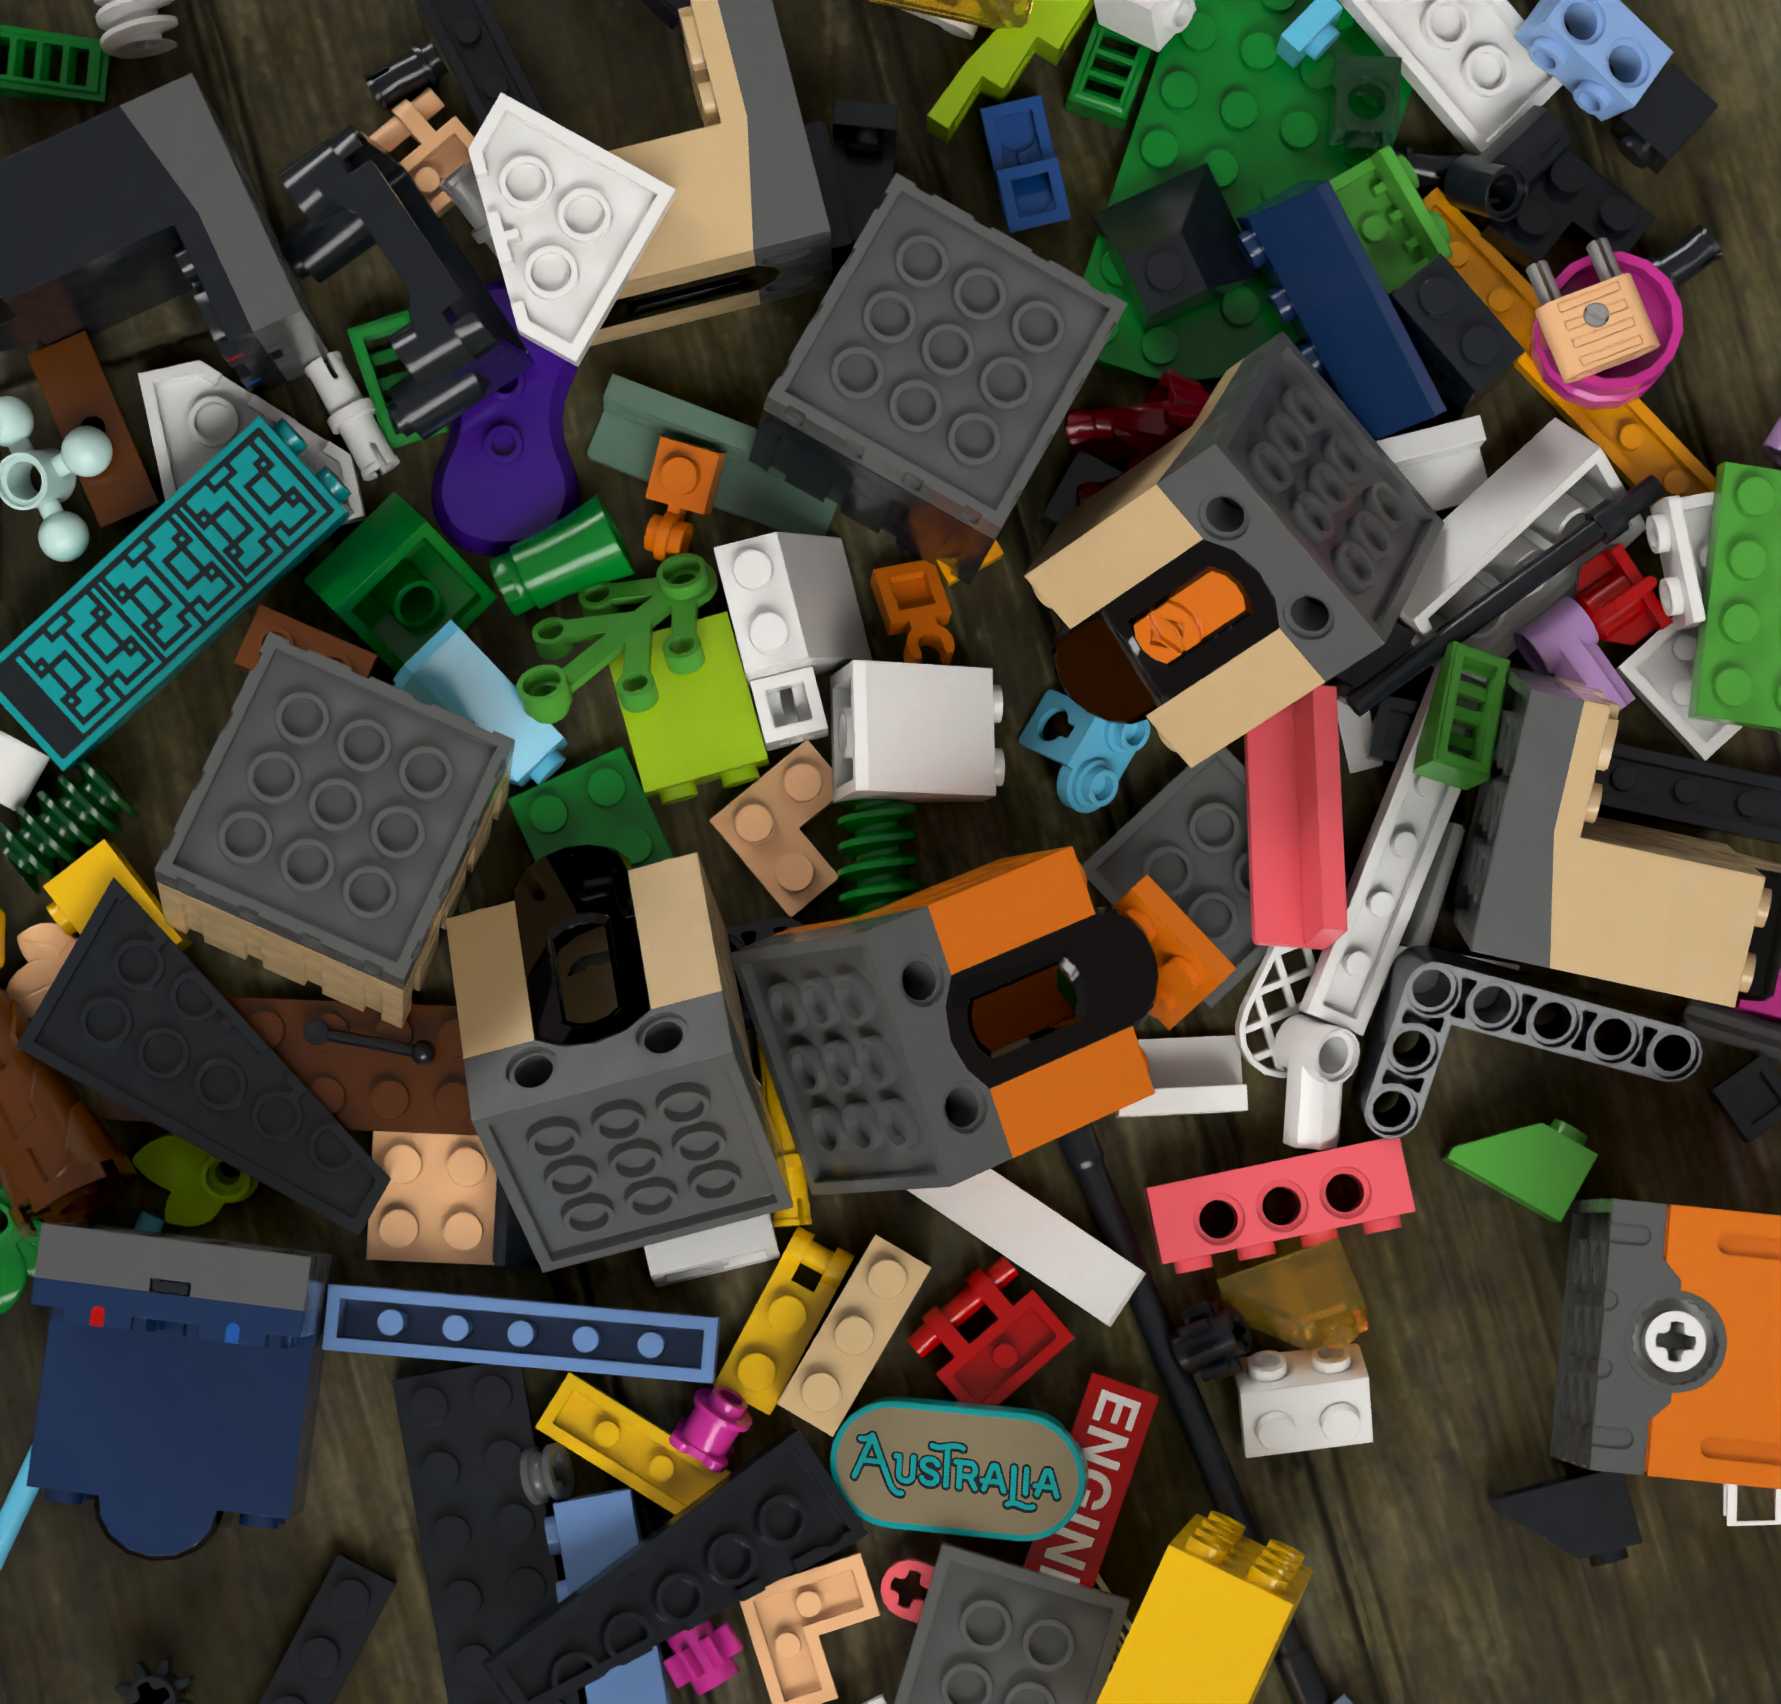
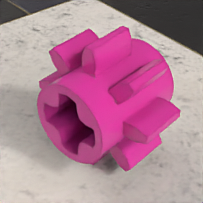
(703, 1656)

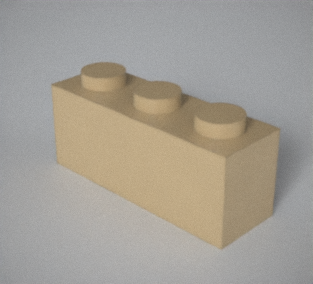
(854, 1335)

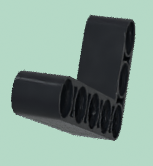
(1508, 1018)

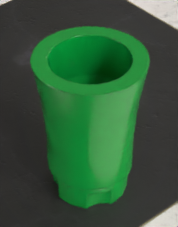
(563, 559)

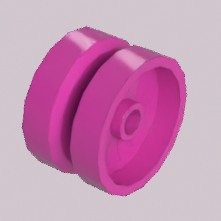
(1630, 379)

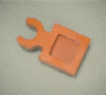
(914, 604)

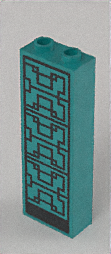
(169, 590)

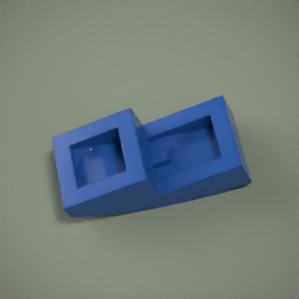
(1024, 163)

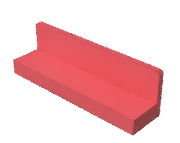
(1296, 825)

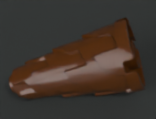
(52, 1146)

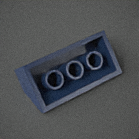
(1338, 307)

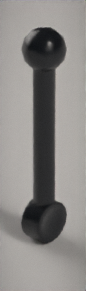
(318, 1032)

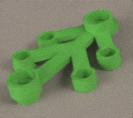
(678, 589)

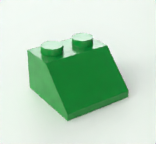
(398, 583)

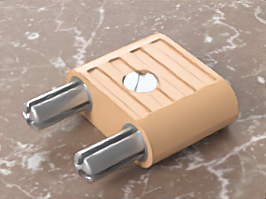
(1596, 324)

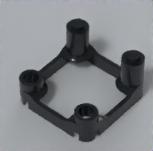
(365, 197)

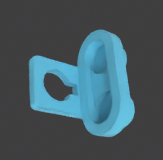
(1090, 756)

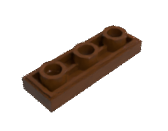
(82, 396)

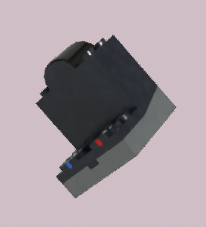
(139, 215)

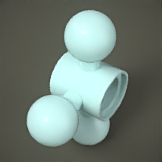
(83, 452)

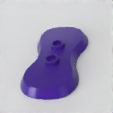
(508, 455)

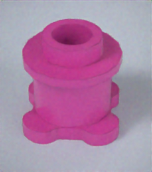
(712, 1427)

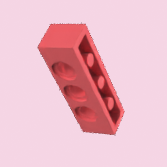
(1374, 1166)

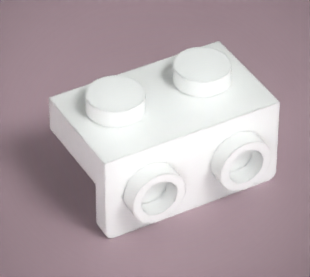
(1681, 537)
(1303, 1400)

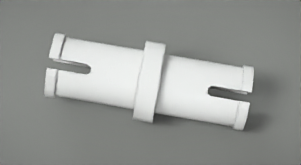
(351, 415)

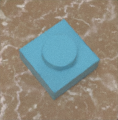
(1310, 33)

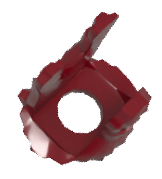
(1136, 428)

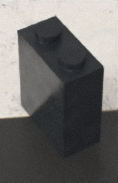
(1455, 335)

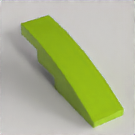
(1003, 59)

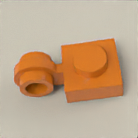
(685, 479)

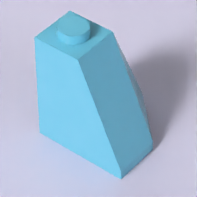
(466, 682)

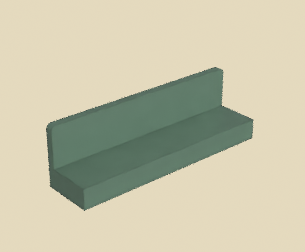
(630, 438)

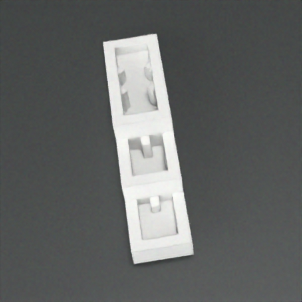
(1039, 1242)

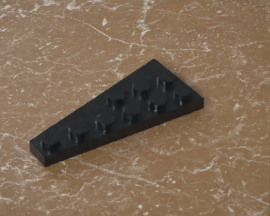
(168, 1046)

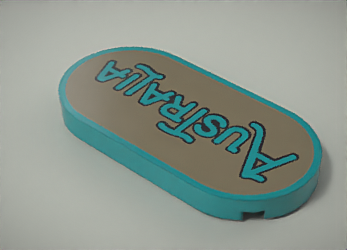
(959, 1468)

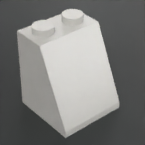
(791, 604)
(915, 732)

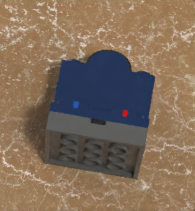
(177, 1381)

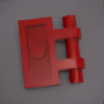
(1005, 1351)

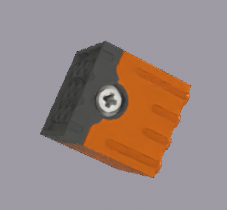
(1671, 1343)

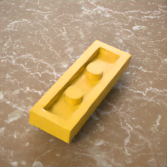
(625, 1445)

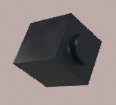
(1663, 120)

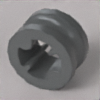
(546, 1473)

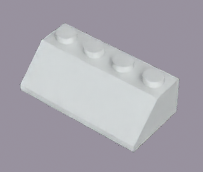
(1506, 525)

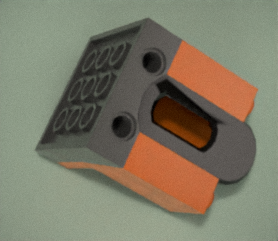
(938, 1026)

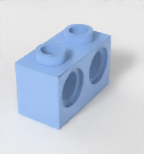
(1600, 36)

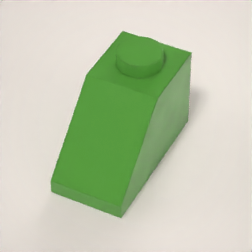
(1529, 1165)

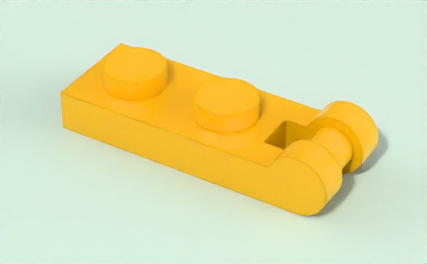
(783, 1322)

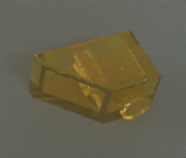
(1300, 1297)

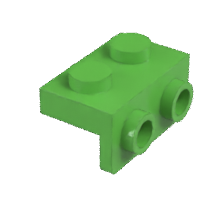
(1391, 217)

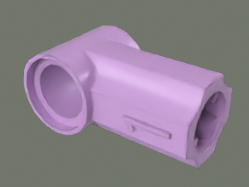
(1565, 646)

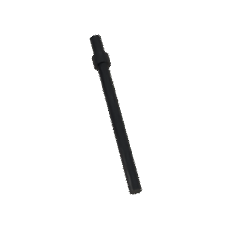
(1602, 524)

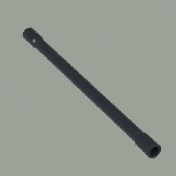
(1086, 1160)

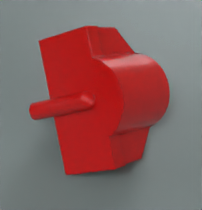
(1619, 597)

